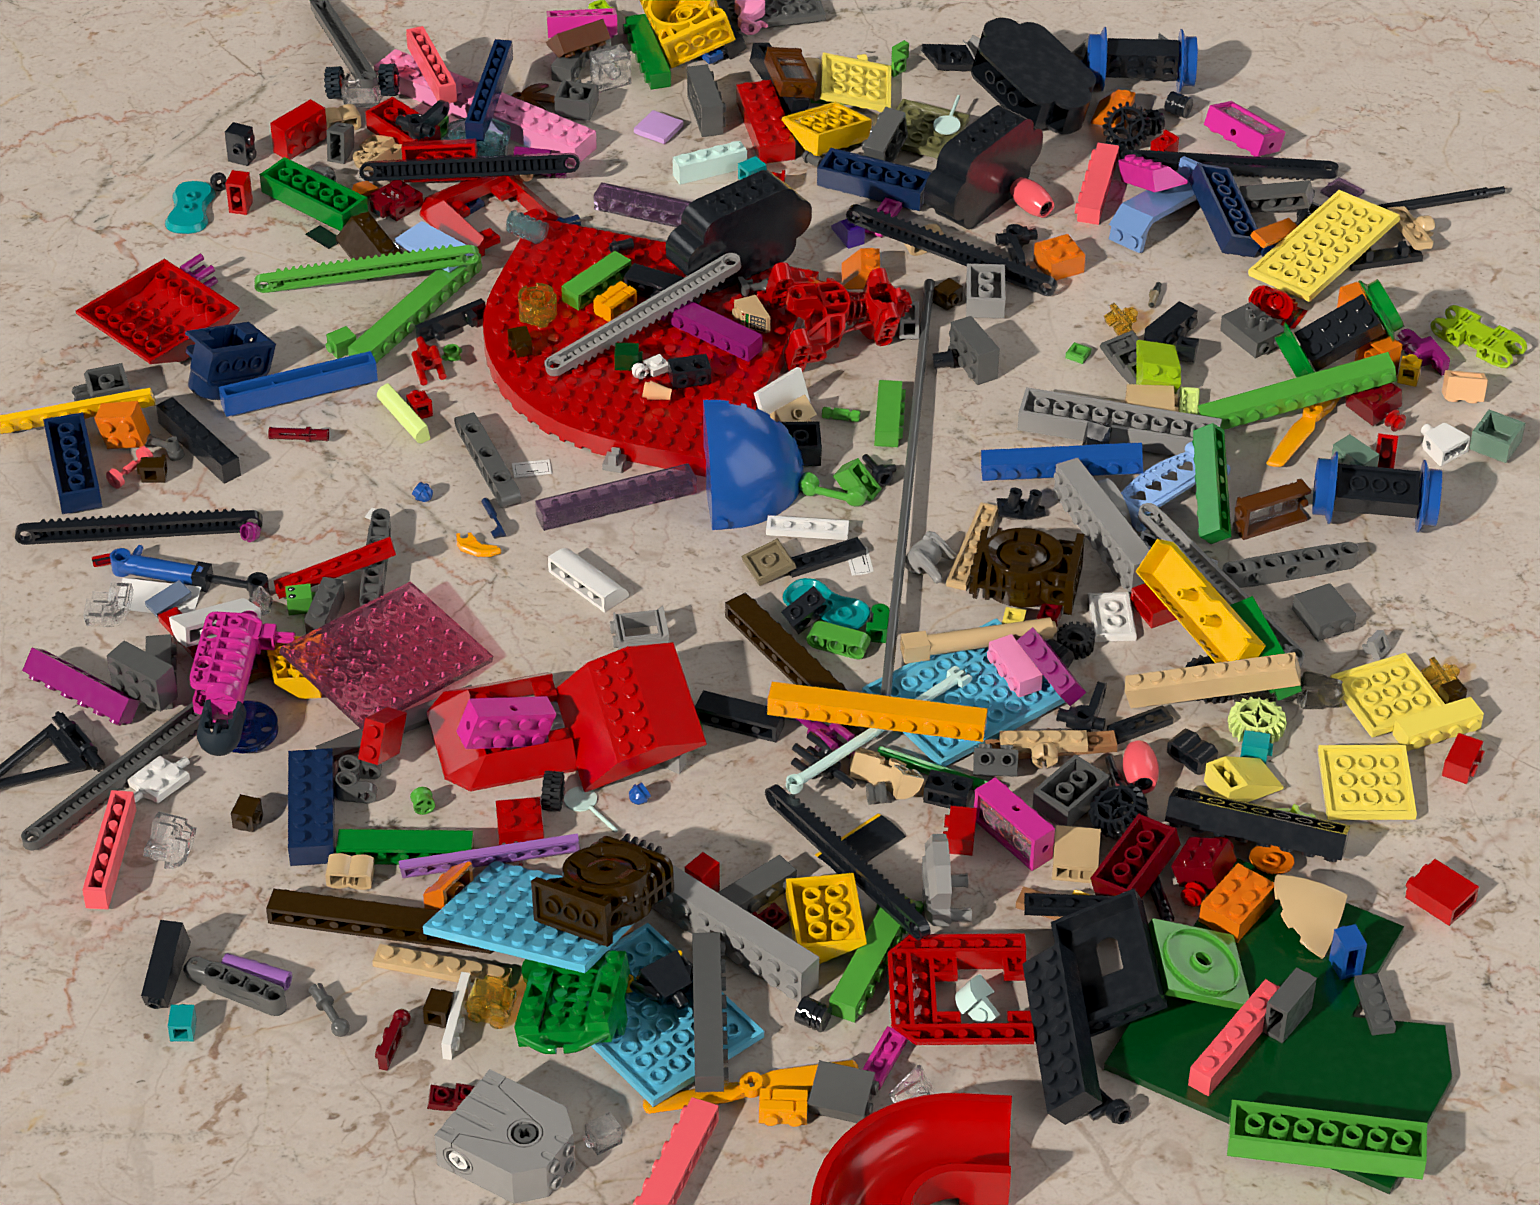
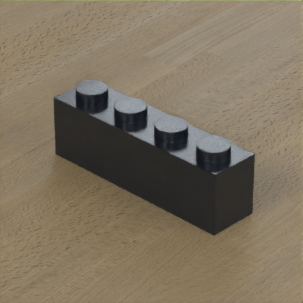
(650, 281)
(738, 716)

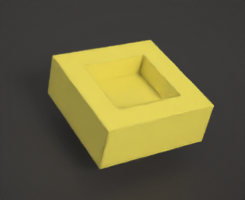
(1013, 615)

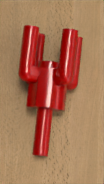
(426, 358)

